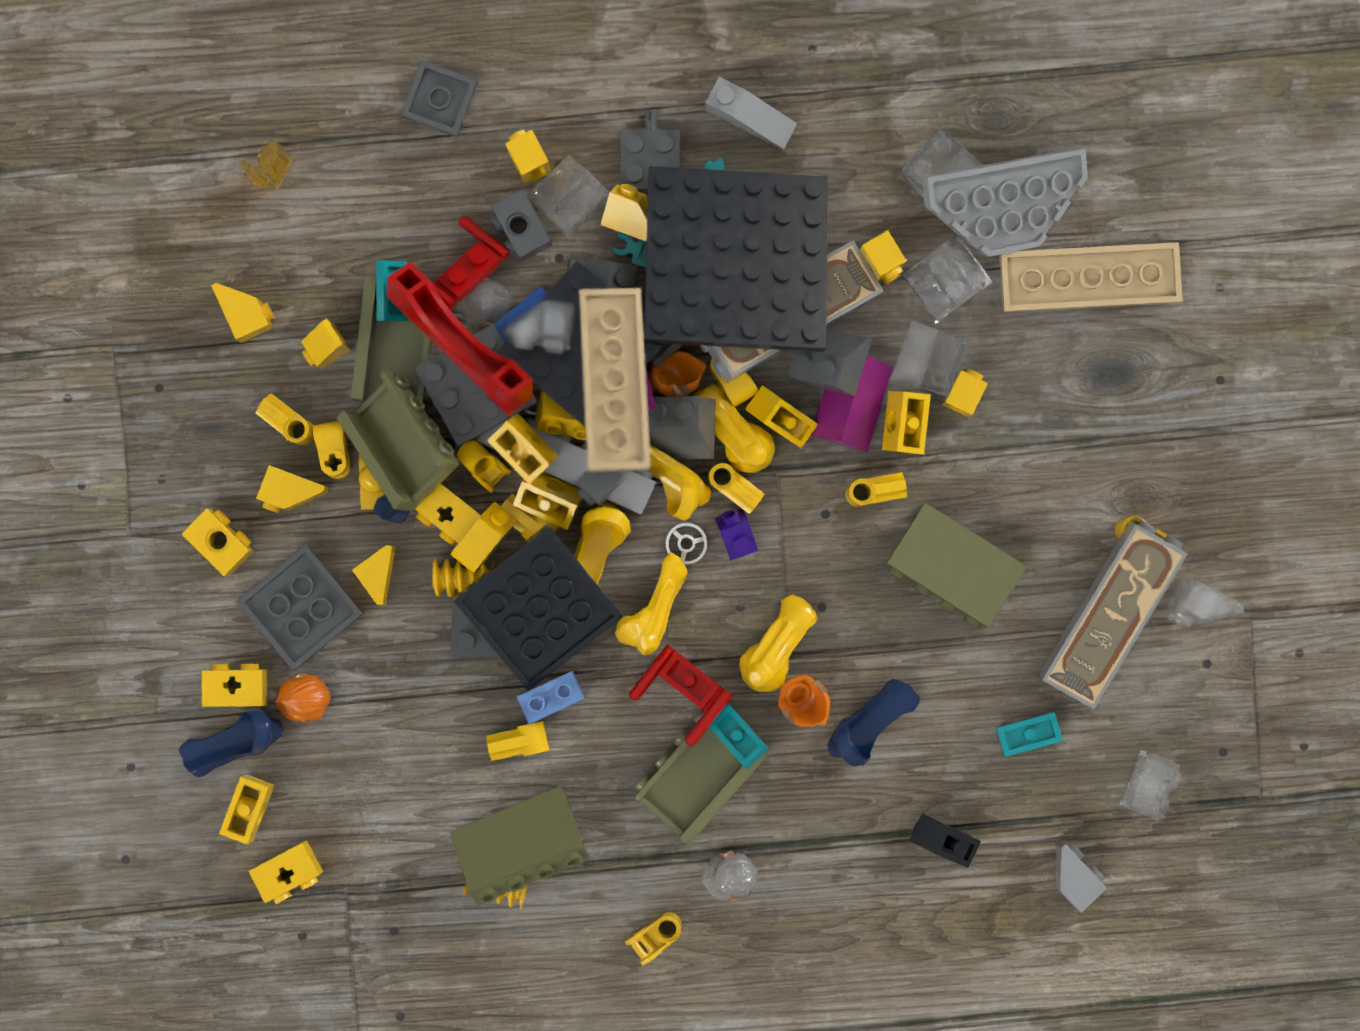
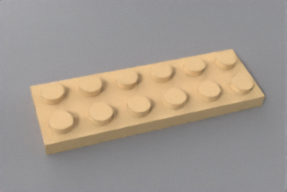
(1091, 277)
(614, 380)

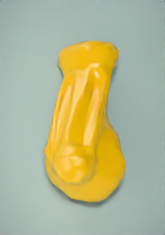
(745, 443)
(681, 485)
(601, 533)
(649, 625)
(767, 662)

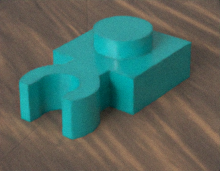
(635, 249)

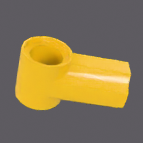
(284, 419)
(737, 489)
(879, 489)
(527, 523)
(524, 740)

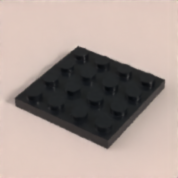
(562, 374)
(537, 607)

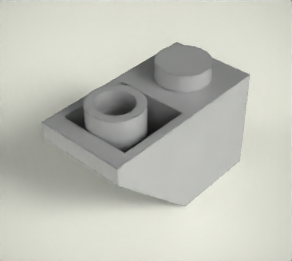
(1074, 879)

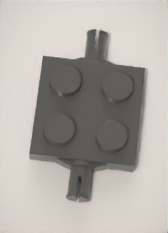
(648, 148)

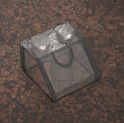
(1198, 604)
(1150, 785)

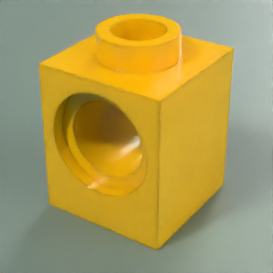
(966, 392)

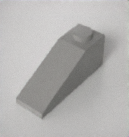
(749, 113)

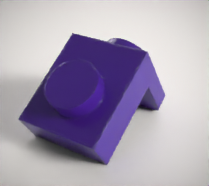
(736, 533)

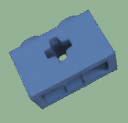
(551, 697)

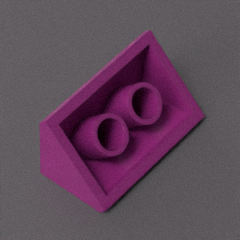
(850, 418)

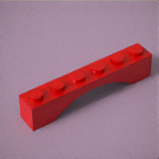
(488, 370)

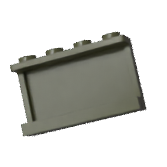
(387, 347)
(399, 442)
(955, 566)
(693, 783)
(519, 846)

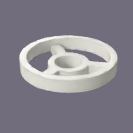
(694, 541)

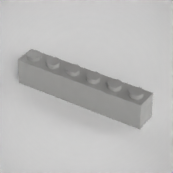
(572, 463)

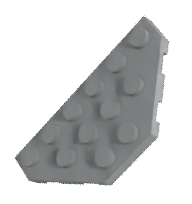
(1006, 202)

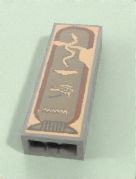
(848, 288)
(1113, 613)

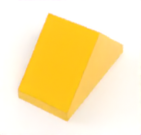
(376, 574)

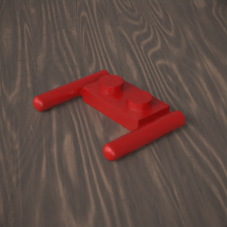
(472, 266)
(688, 681)

